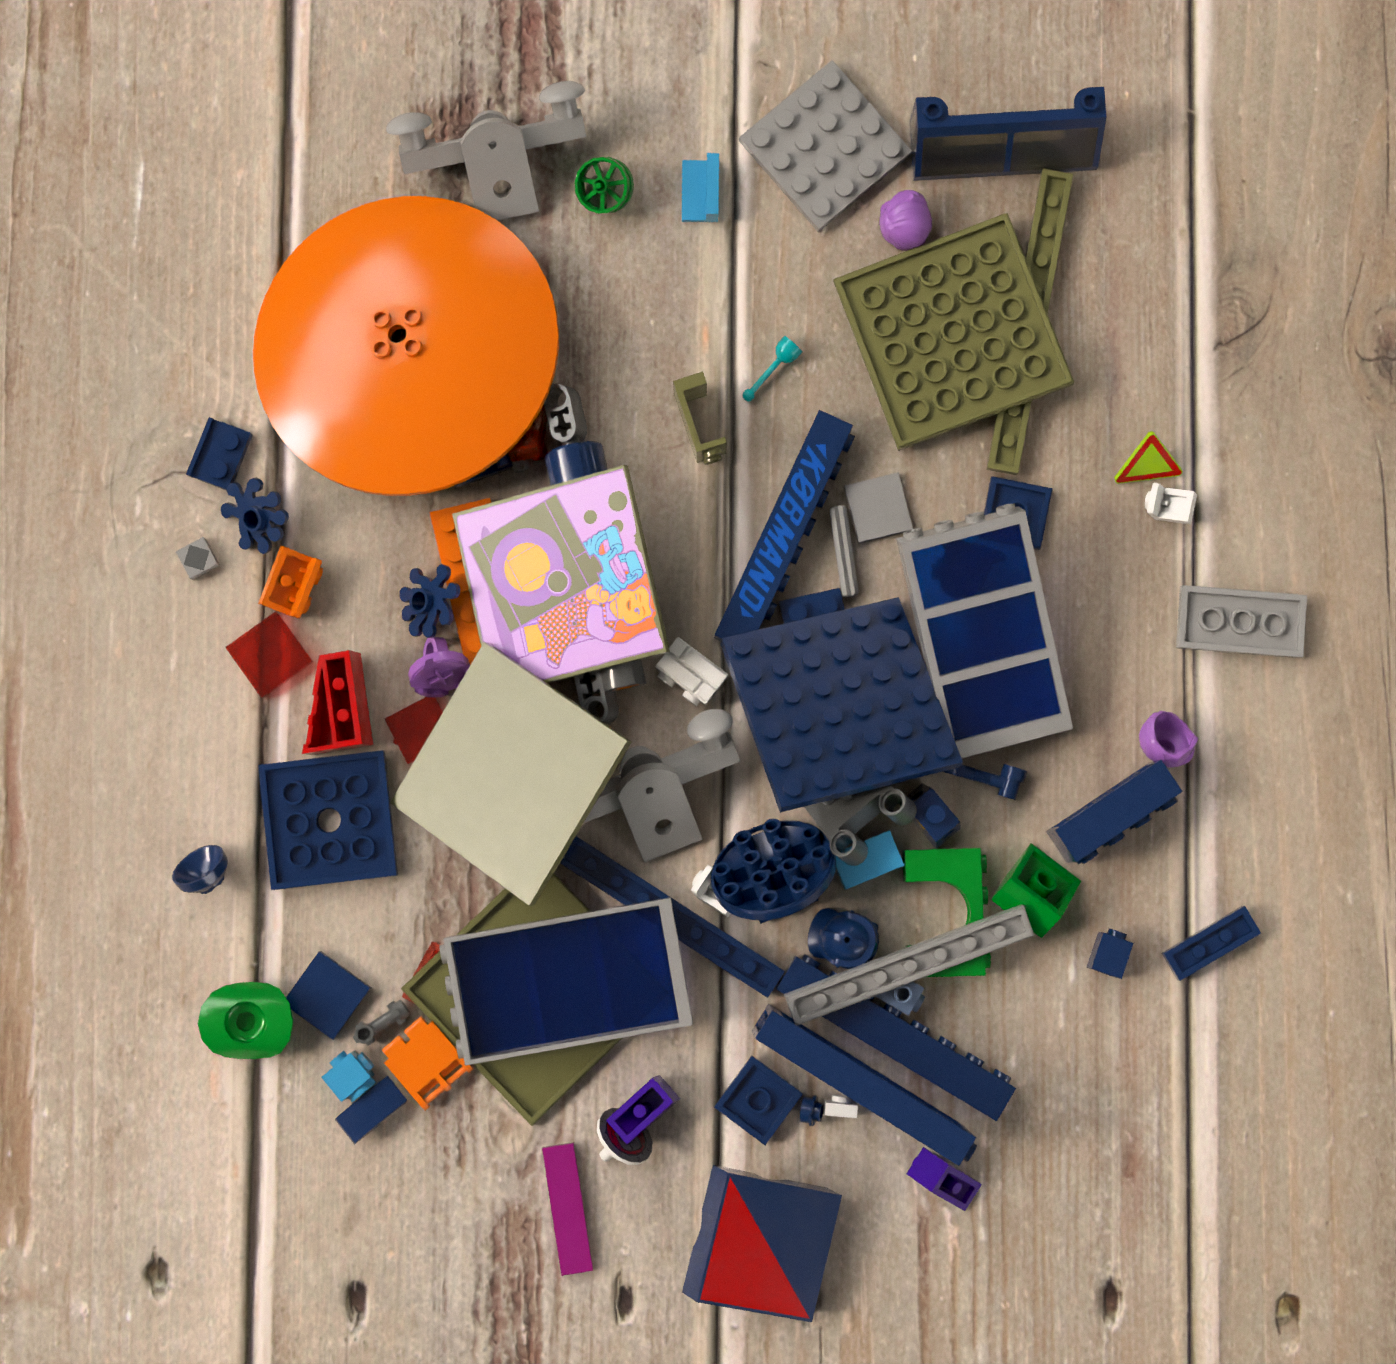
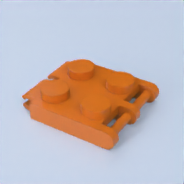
(424, 1061)

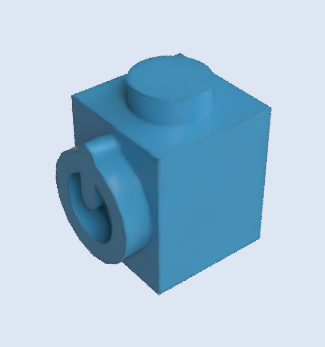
(350, 1075)

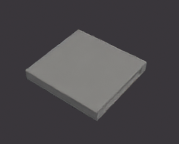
(878, 507)

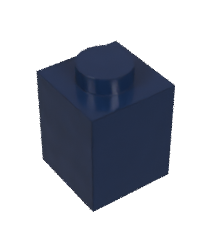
(1110, 953)

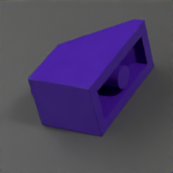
(643, 1109)
(943, 1179)

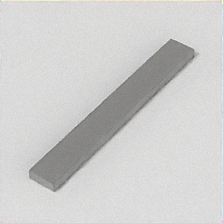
(909, 964)

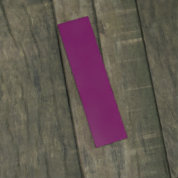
(567, 1208)

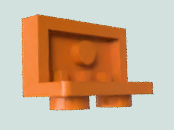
(291, 582)

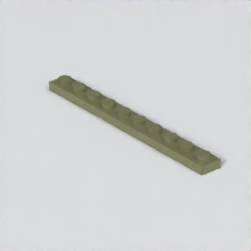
(1042, 260)

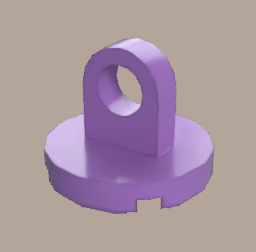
(437, 669)

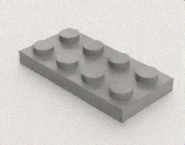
(1241, 621)

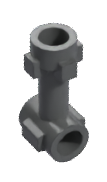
(366, 1032)

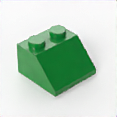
(1038, 885)

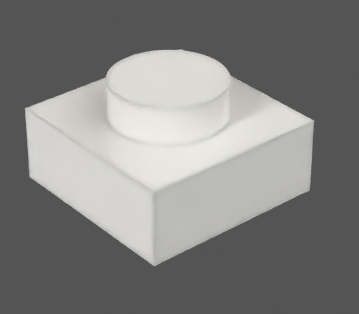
(840, 1106)

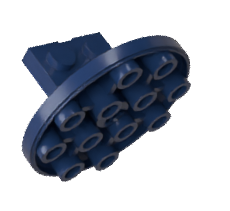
(773, 870)

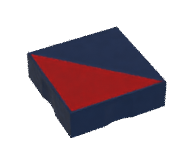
(762, 1244)

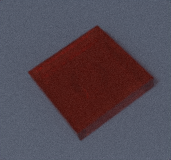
(269, 654)

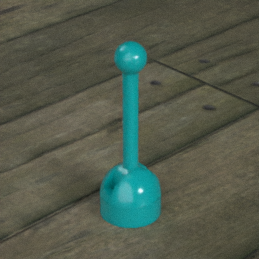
(786, 352)

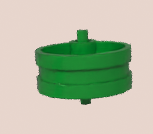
(604, 185)

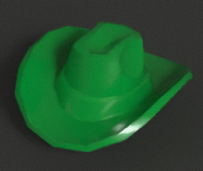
(246, 1021)

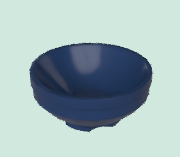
(201, 870)

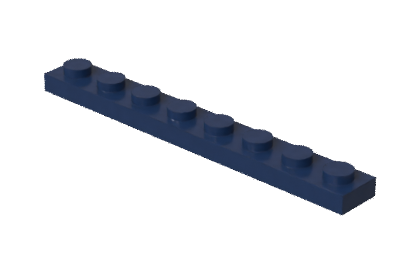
(690, 927)

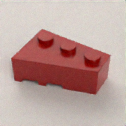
(339, 705)

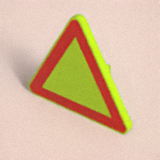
(1148, 462)

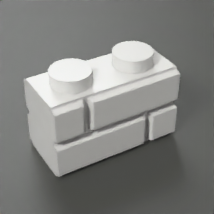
(691, 672)

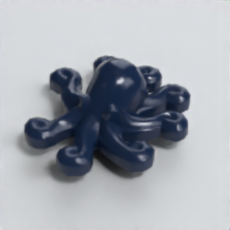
(255, 515)
(428, 602)

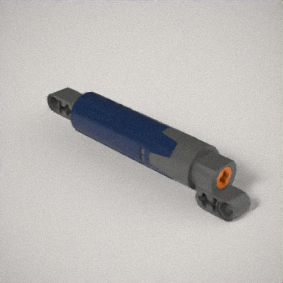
(568, 463)

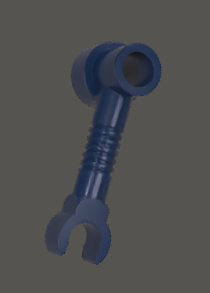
(1007, 781)

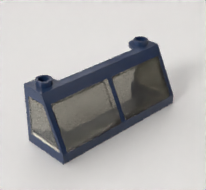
(1007, 140)

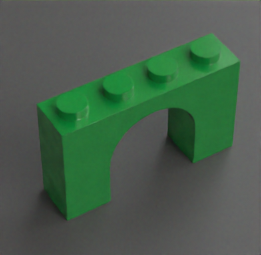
(963, 871)

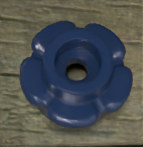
(811, 1110)

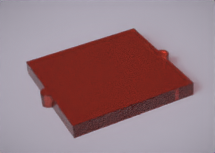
(413, 726)

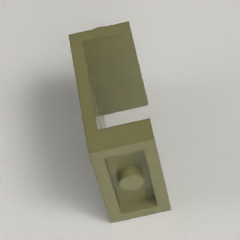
(686, 390)

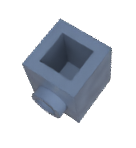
(904, 998)

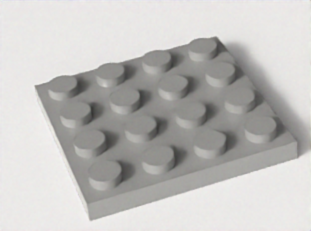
(825, 146)

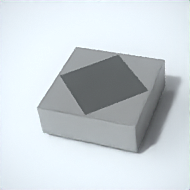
(197, 558)

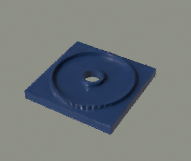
(297, 795)

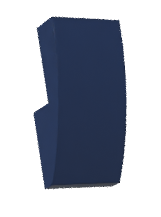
(371, 1110)

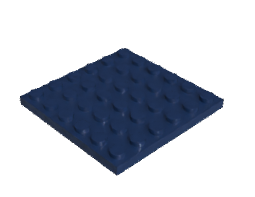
(840, 704)

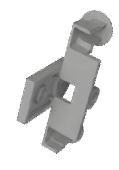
(494, 149)
(653, 789)

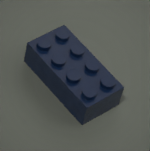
(1114, 811)

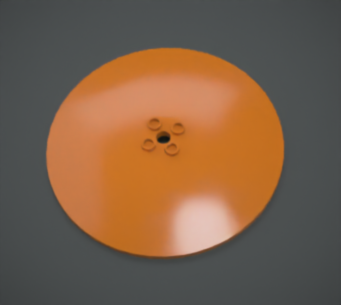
(447, 394)

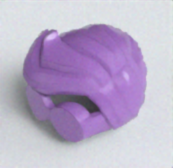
(905, 220)
(1167, 739)

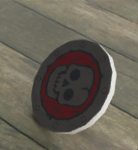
(631, 1154)

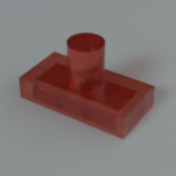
(532, 443)

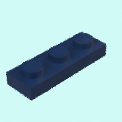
(1211, 943)

